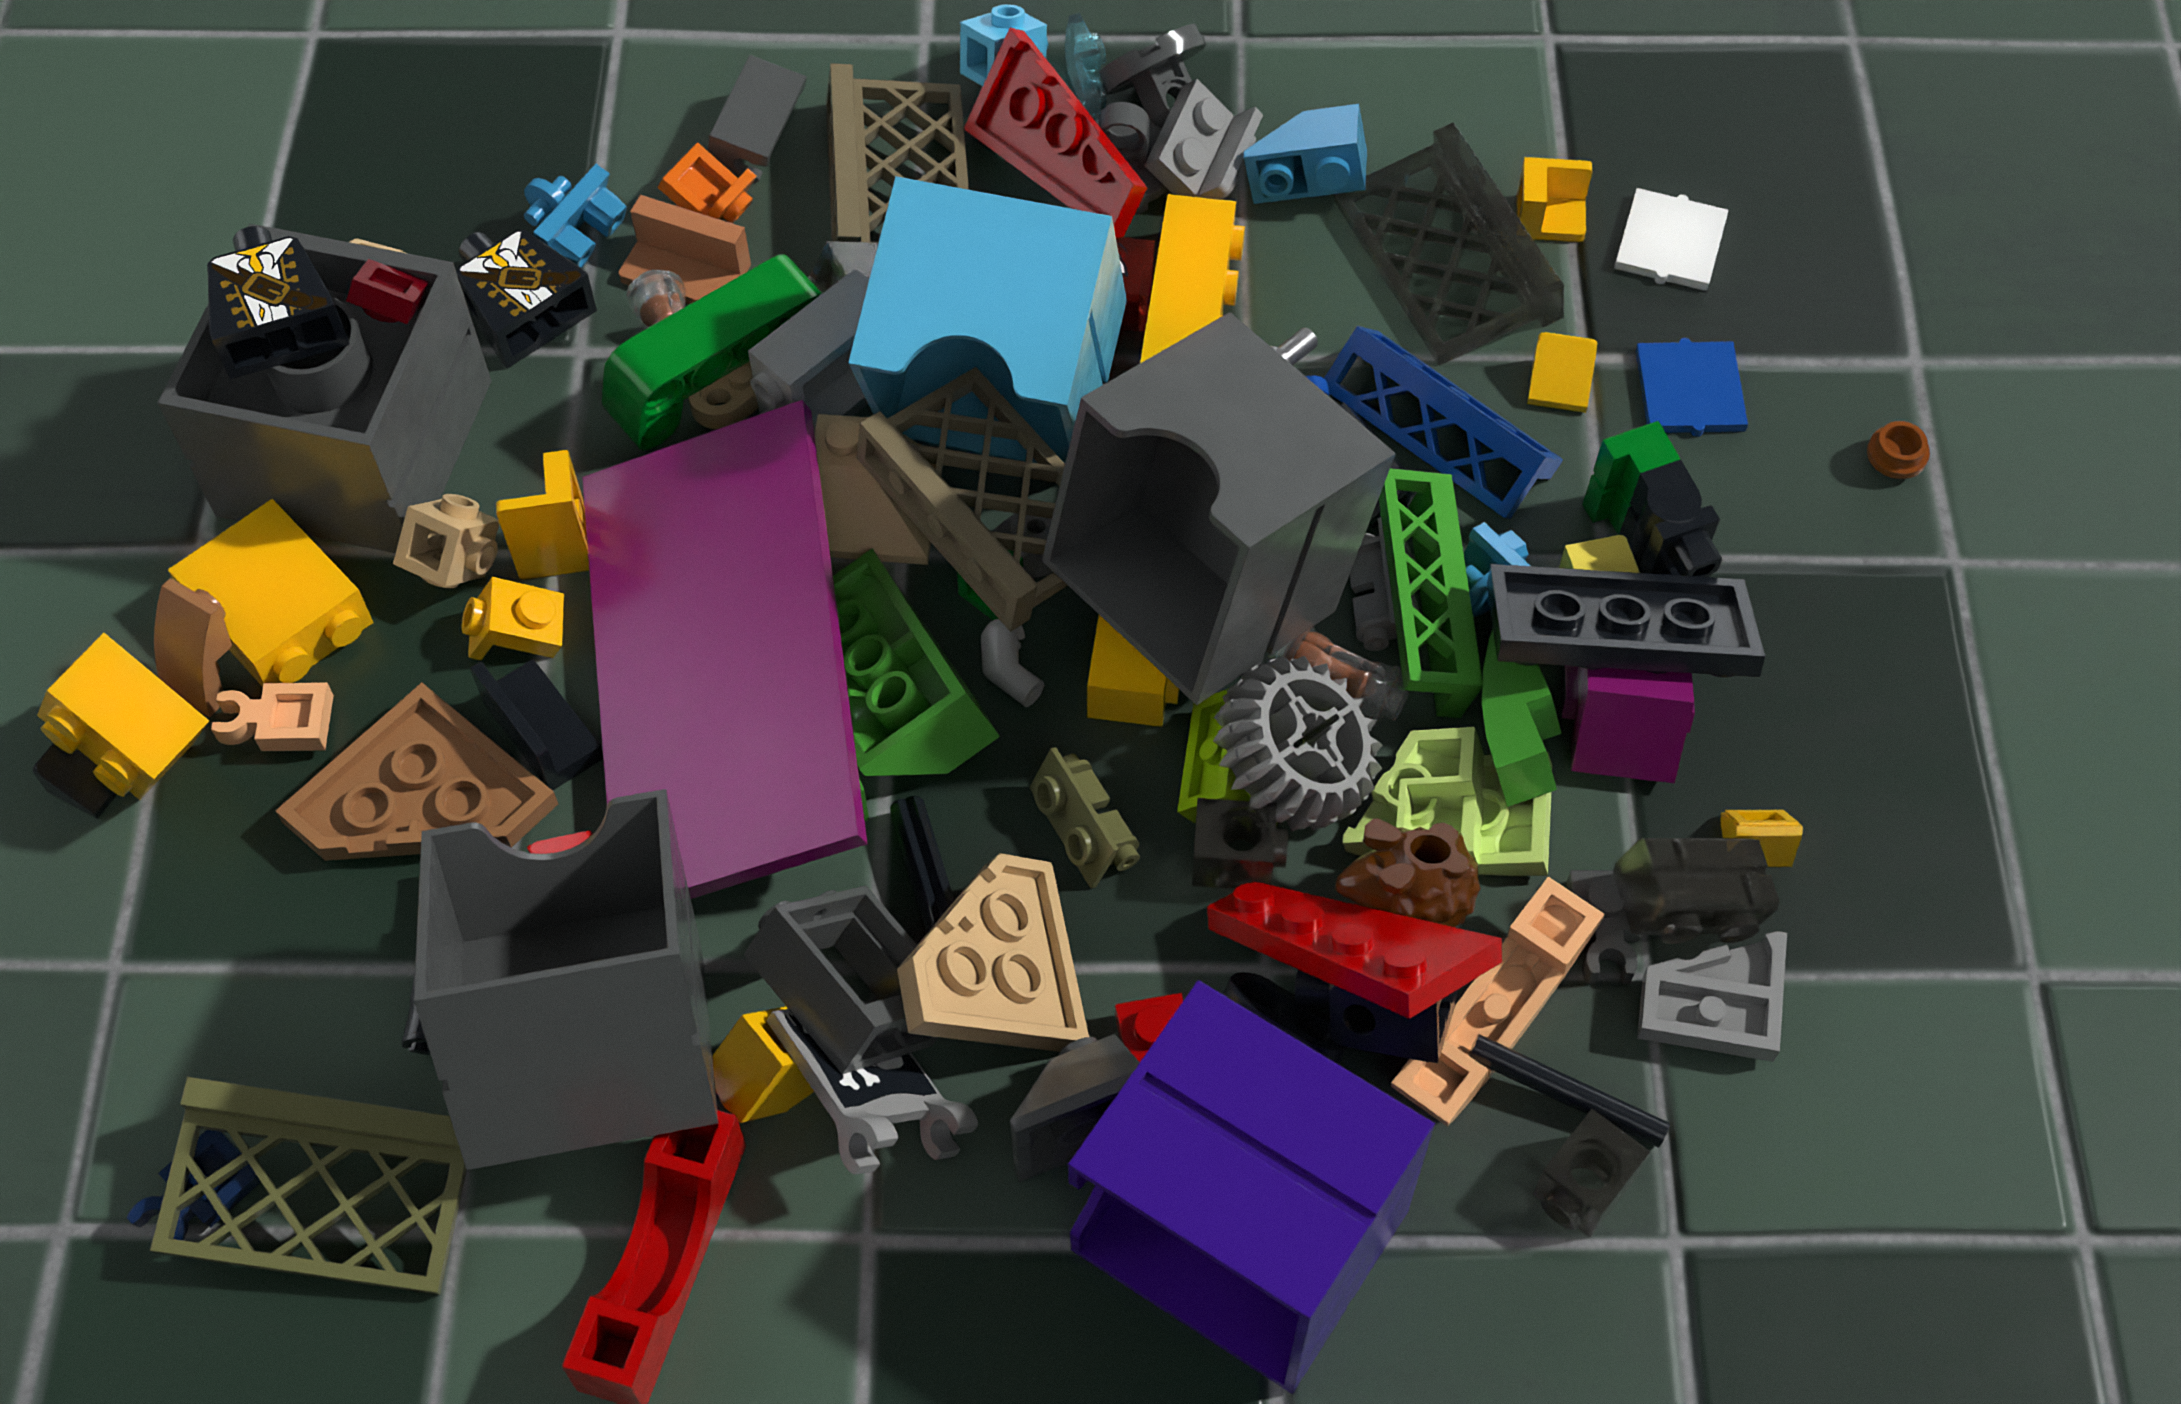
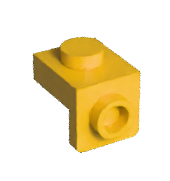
(514, 618)

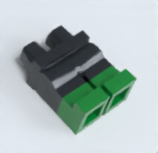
(1653, 504)

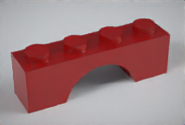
(638, 1310)

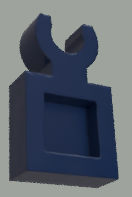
(211, 1154)

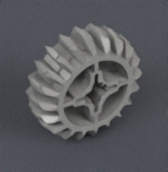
(1274, 709)

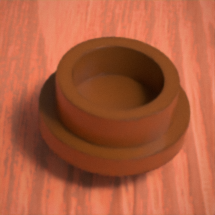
(1899, 450)

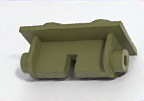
(1069, 796)

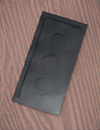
(1624, 621)

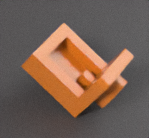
(707, 186)

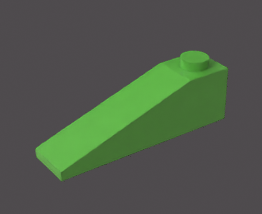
(902, 689)

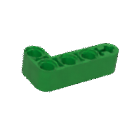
(697, 346)

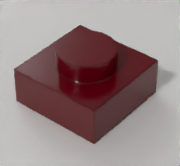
(386, 292)

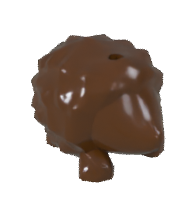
(1413, 873)

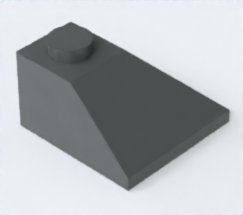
(1068, 1103)

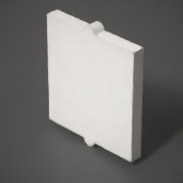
(1671, 239)

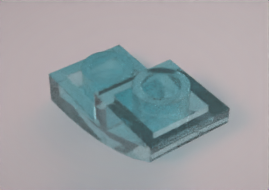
(1082, 65)

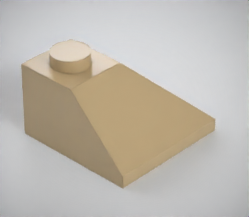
(856, 505)

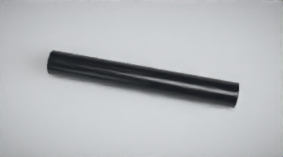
(1568, 1090)

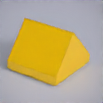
(1774, 829)

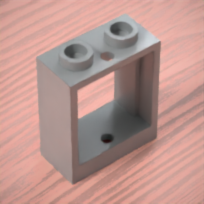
(811, 355)

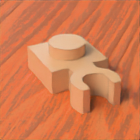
(282, 720)

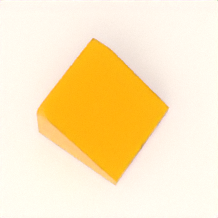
(1562, 371)

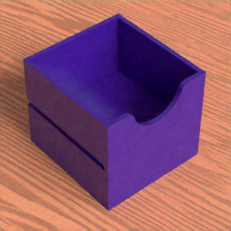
(1246, 1184)

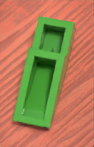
(1516, 720)

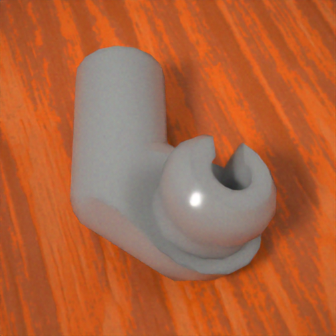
(1001, 663)

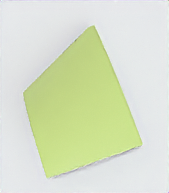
(1451, 781)

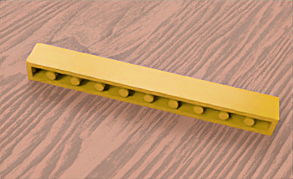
(1186, 295)

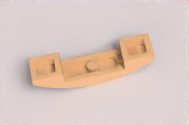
(1503, 1000)

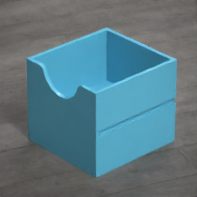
(992, 287)

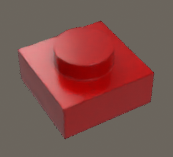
(1144, 1020)

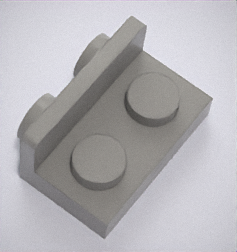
(1201, 144)

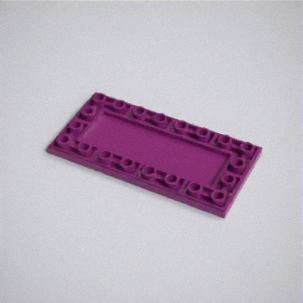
(725, 648)

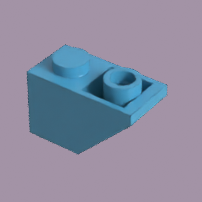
(1309, 156)

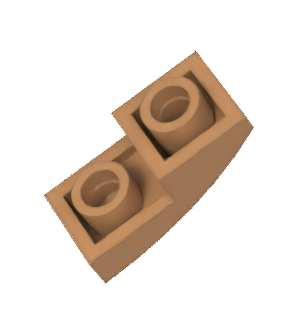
(189, 642)

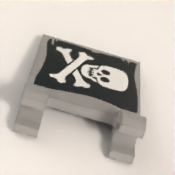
(874, 1098)

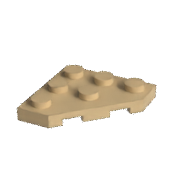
(997, 964)

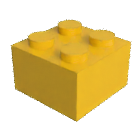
(119, 718)

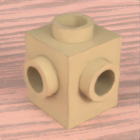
(447, 541)

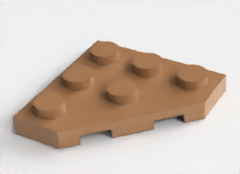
(412, 775)

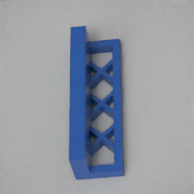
(1453, 403)

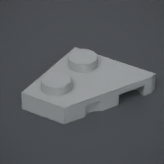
(1718, 1000)

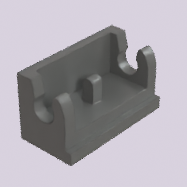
(755, 115)

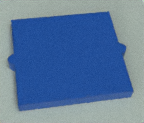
(1691, 386)

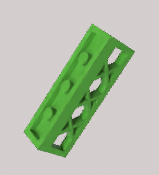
(1443, 588)

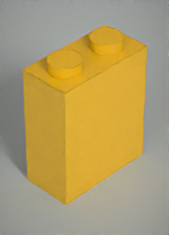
(278, 594)

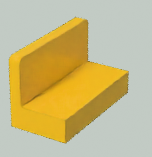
(548, 529)

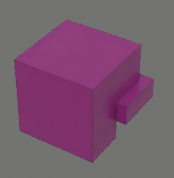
(1627, 721)

